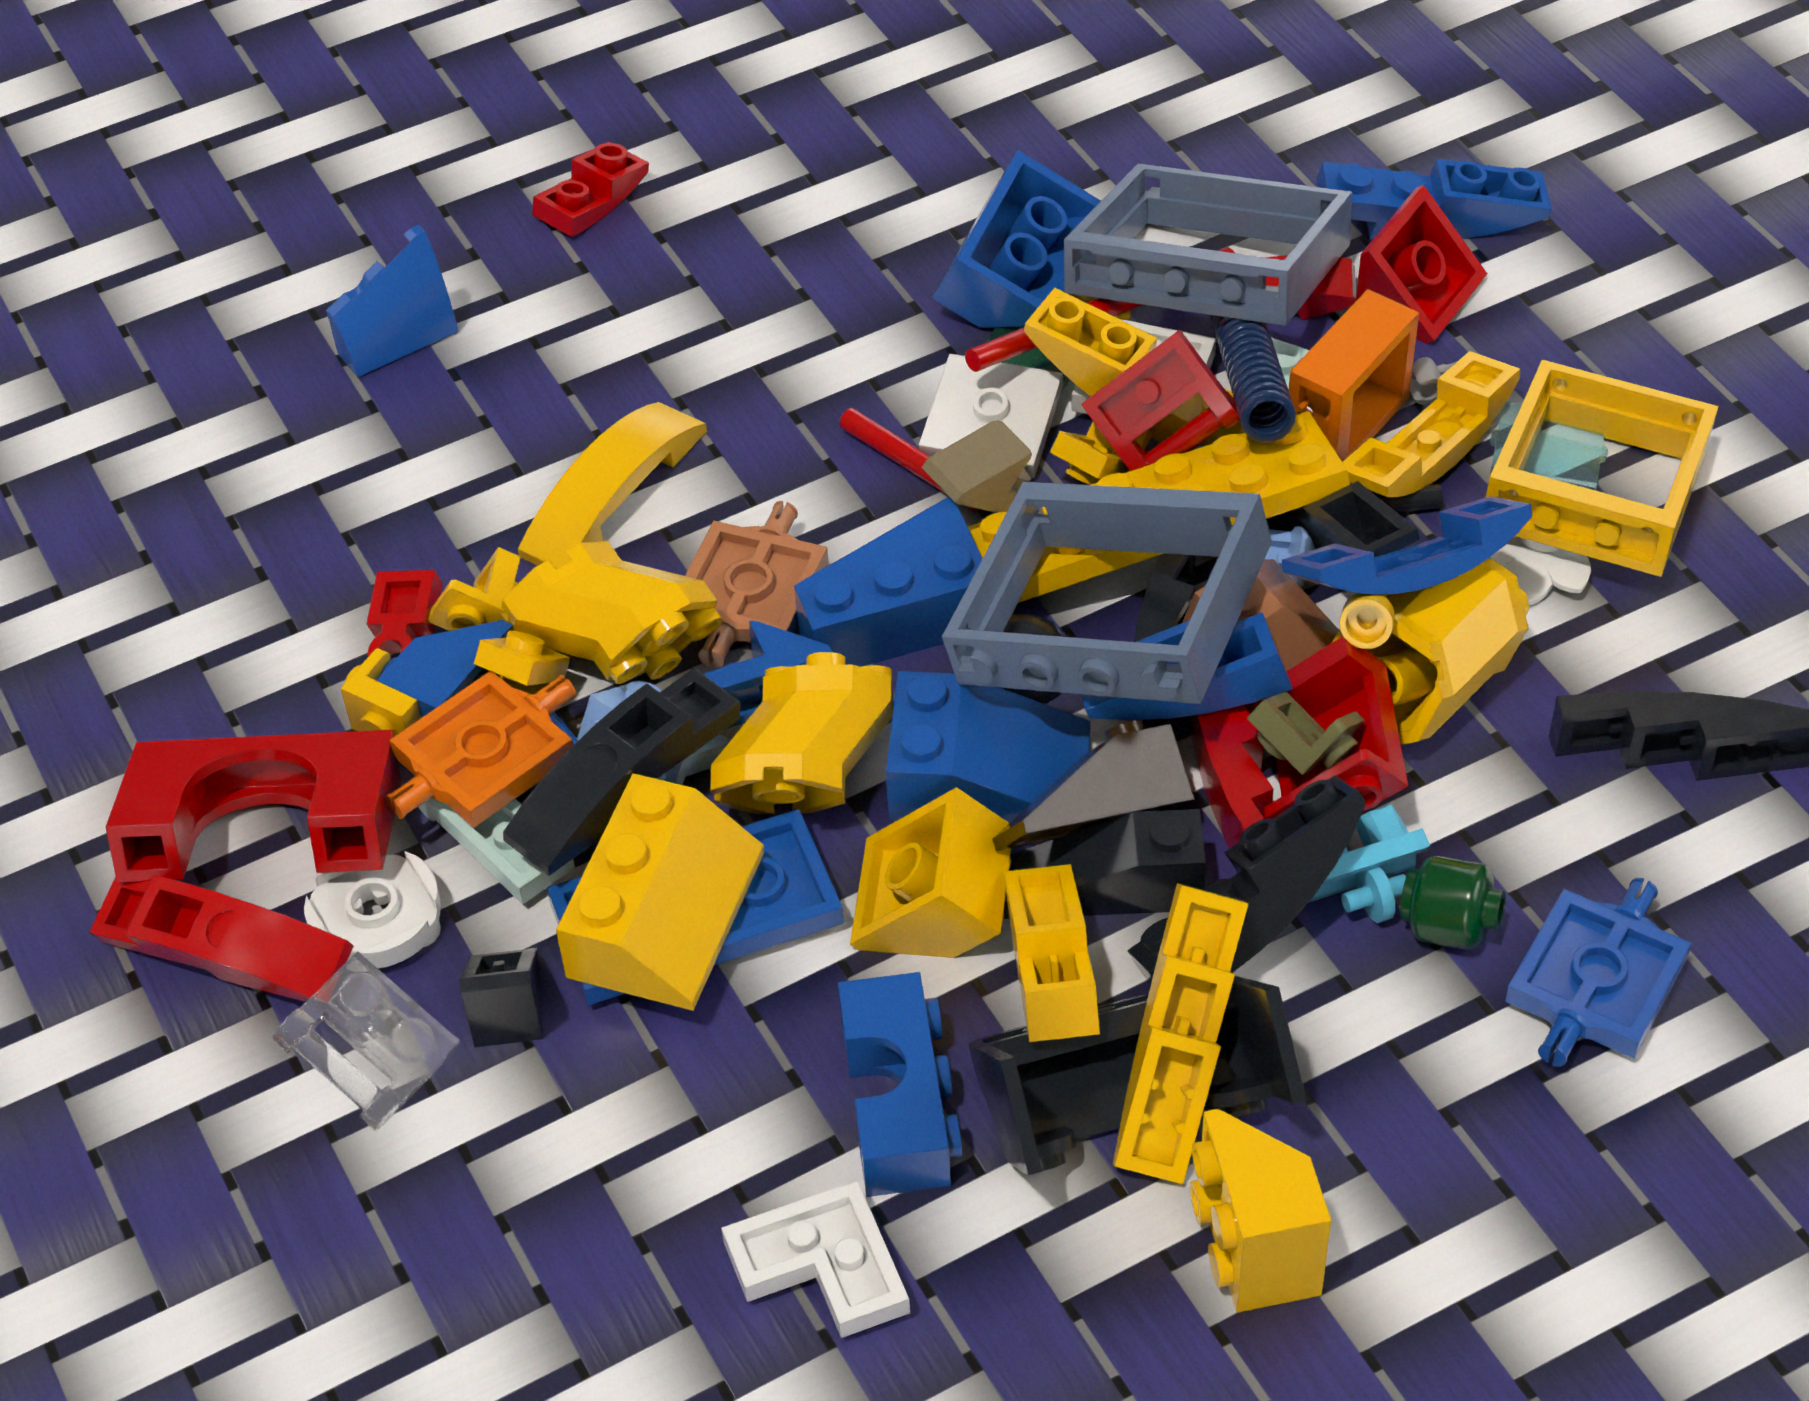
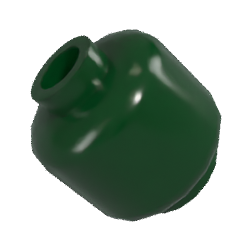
(1452, 902)

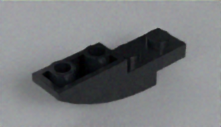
(639, 736)
(1277, 867)

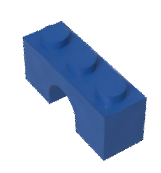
(903, 1132)

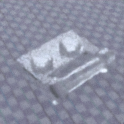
(381, 1026)

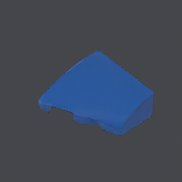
(393, 309)

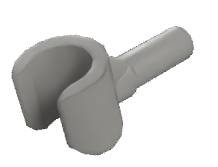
(1425, 385)

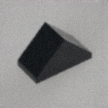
(502, 997)

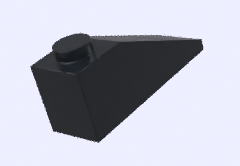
(1126, 861)

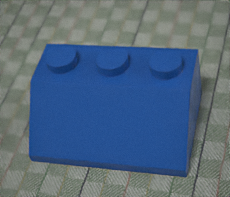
(1014, 246)

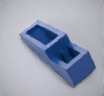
(1245, 674)

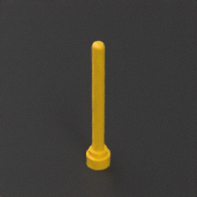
(1367, 620)

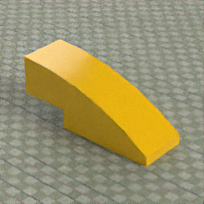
(1051, 953)

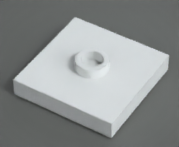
(1003, 392)

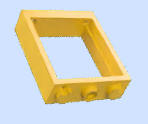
(1585, 518)

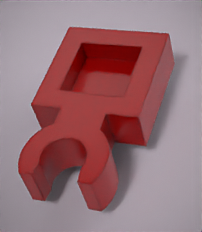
(401, 608)

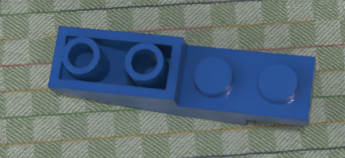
(1471, 195)

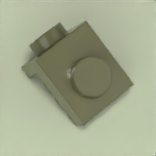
(1296, 737)

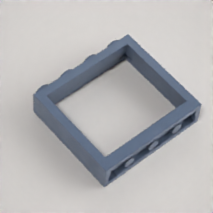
(1112, 265)
(1119, 521)

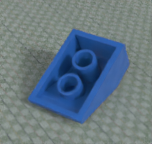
(977, 740)

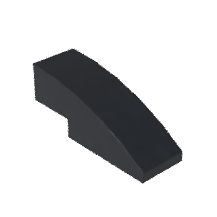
(1354, 520)

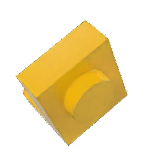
(1091, 455)
(470, 606)
(521, 661)
(373, 704)

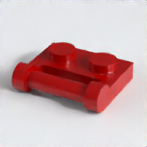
(1151, 392)

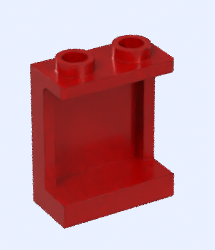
(1332, 686)

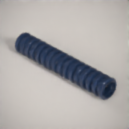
(1255, 378)

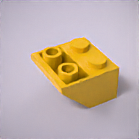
(1261, 1213)

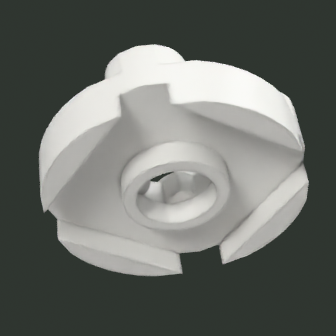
(395, 932)

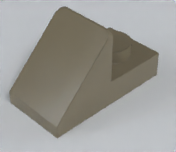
(982, 468)

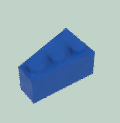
(893, 590)

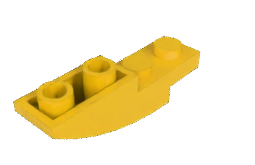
(1099, 347)

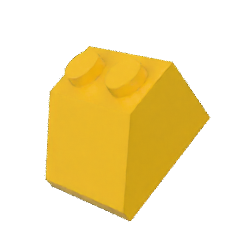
(932, 881)

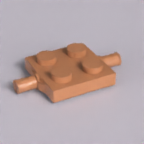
(753, 577)

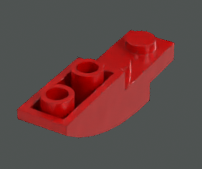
(220, 935)

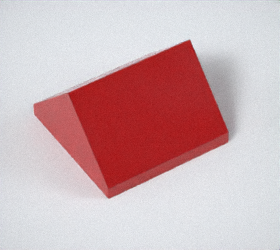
(1421, 264)

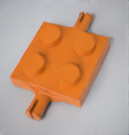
(481, 748)

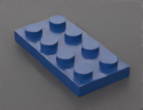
(783, 903)

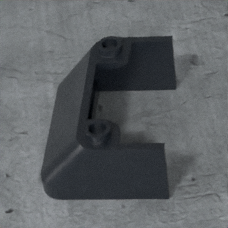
(1077, 1086)

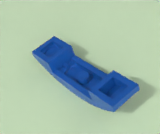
(1468, 538)

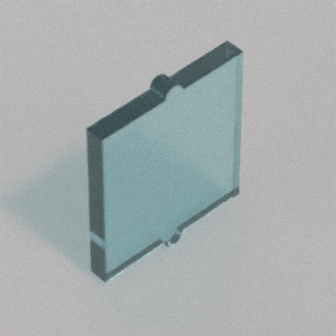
(1559, 452)

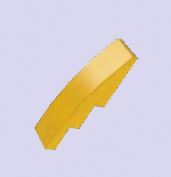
(1179, 1034)

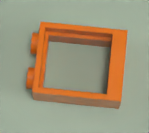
(1358, 372)

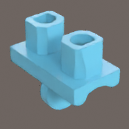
(1386, 852)

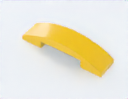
(1442, 434)
(605, 478)

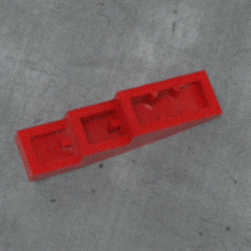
(1231, 769)

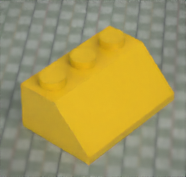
(658, 894)

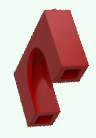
(186, 784)

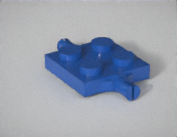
(1598, 972)

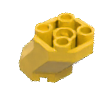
(612, 611)
(1450, 644)
(804, 736)

